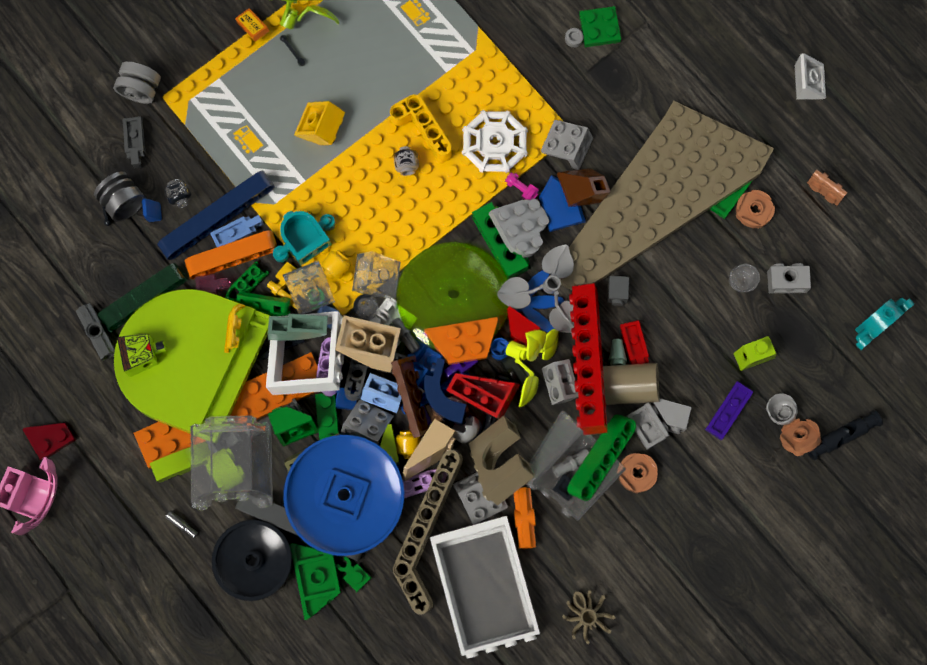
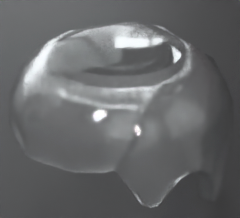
(744, 278)

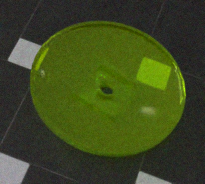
(446, 267)

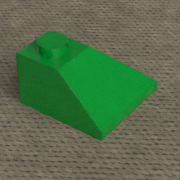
(291, 425)

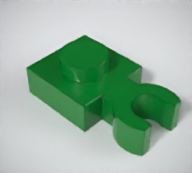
(355, 576)

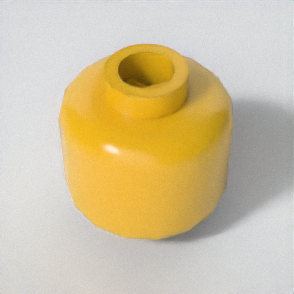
(336, 264)
(406, 443)

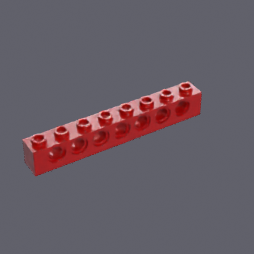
(595, 422)

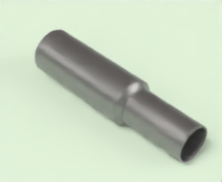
(181, 524)

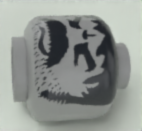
(406, 161)

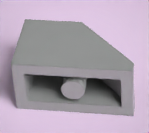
(673, 415)

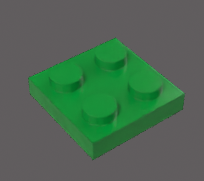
(599, 26)

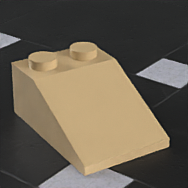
(368, 342)
(430, 450)

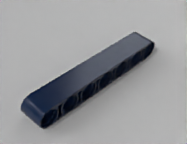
(215, 215)

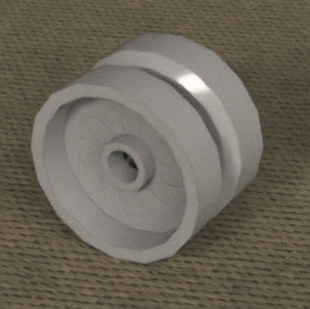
(137, 82)

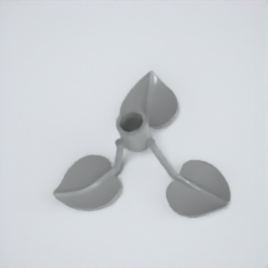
(560, 265)

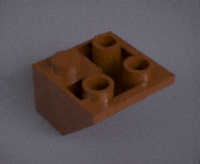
(583, 187)

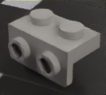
(648, 426)

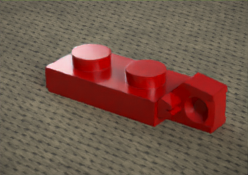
(634, 342)

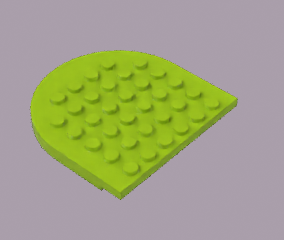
(194, 373)

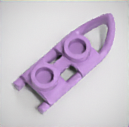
(425, 480)

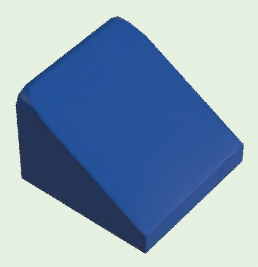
(151, 210)
(342, 402)

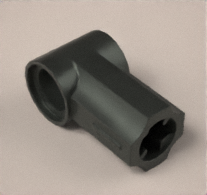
(516, 371)

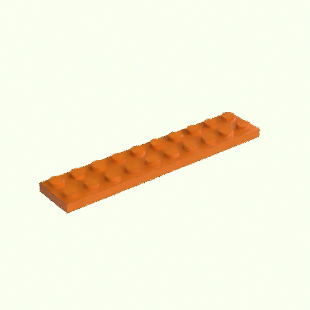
(254, 400)

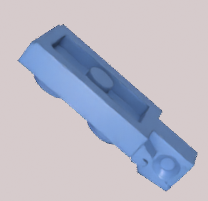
(236, 230)

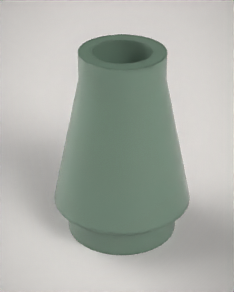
(617, 353)

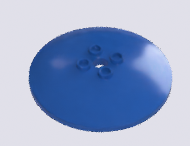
(349, 524)

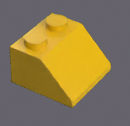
(320, 123)

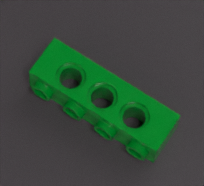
(511, 267)

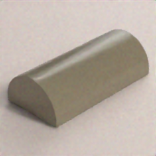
(630, 383)

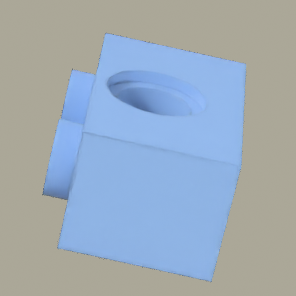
(381, 393)

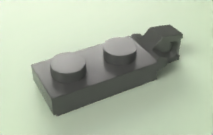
(134, 140)

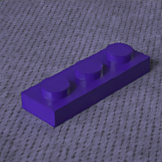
(729, 410)

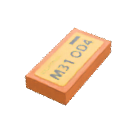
(252, 24)

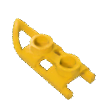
(234, 323)

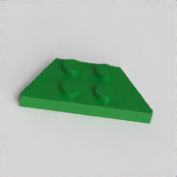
(315, 578)

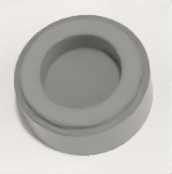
(574, 37)

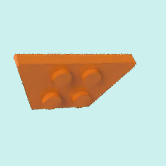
(463, 340)

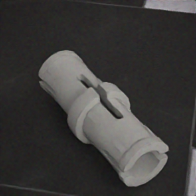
(569, 463)

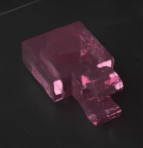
(210, 284)

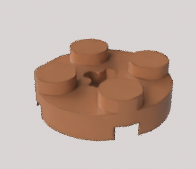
(757, 219)
(802, 445)
(648, 477)

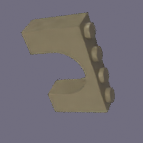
(486, 449)

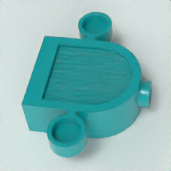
(303, 236)
(881, 320)

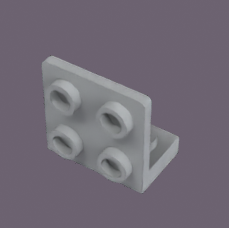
(568, 142)
(366, 422)
(473, 500)

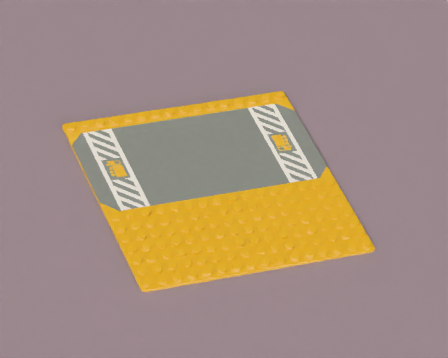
(382, 51)

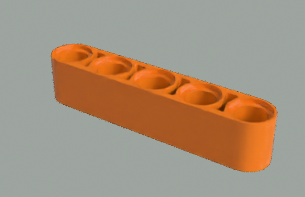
(231, 254)

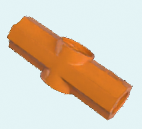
(524, 518)

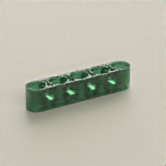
(122, 309)

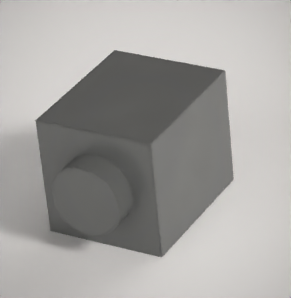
(618, 290)

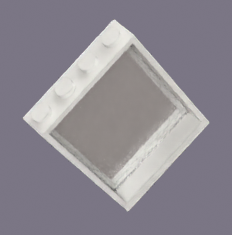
(484, 587)

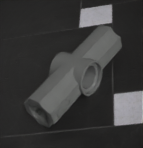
(91, 322)

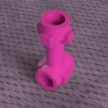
(528, 192)

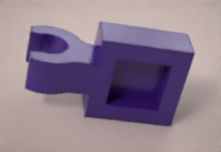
(462, 367)

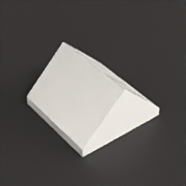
(809, 78)

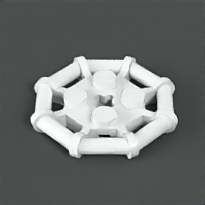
(491, 151)

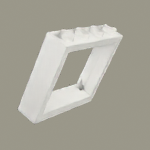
(336, 359)

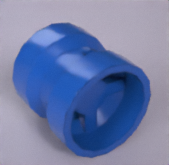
(499, 345)

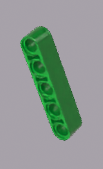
(601, 457)

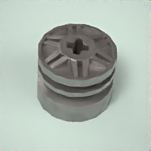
(119, 196)

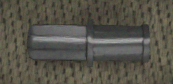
(405, 336)

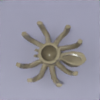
(587, 615)

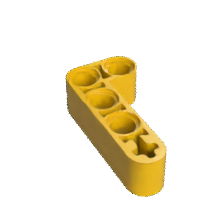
(425, 129)

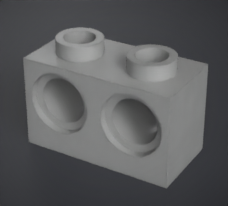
(560, 381)

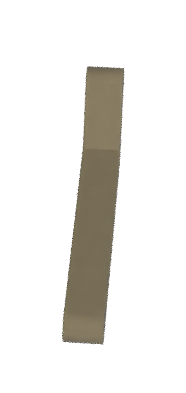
(427, 525)

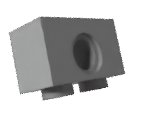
(778, 283)

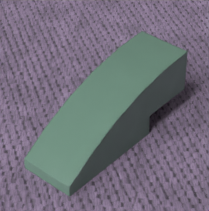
(297, 327)

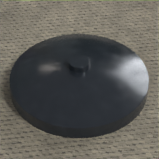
(252, 560)

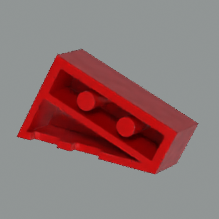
(484, 393)

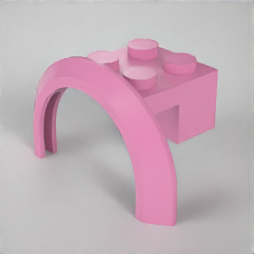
(28, 495)

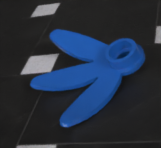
(539, 302)

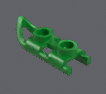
(242, 285)

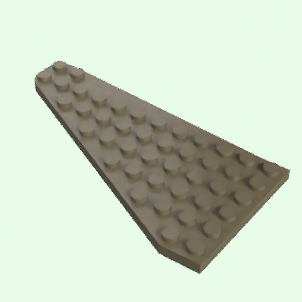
(670, 182)

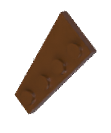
(410, 394)

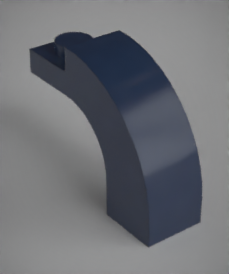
(445, 408)

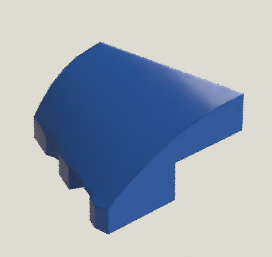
(424, 360)

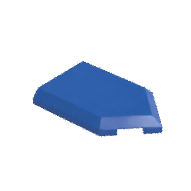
(556, 207)

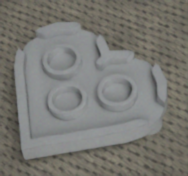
(521, 226)

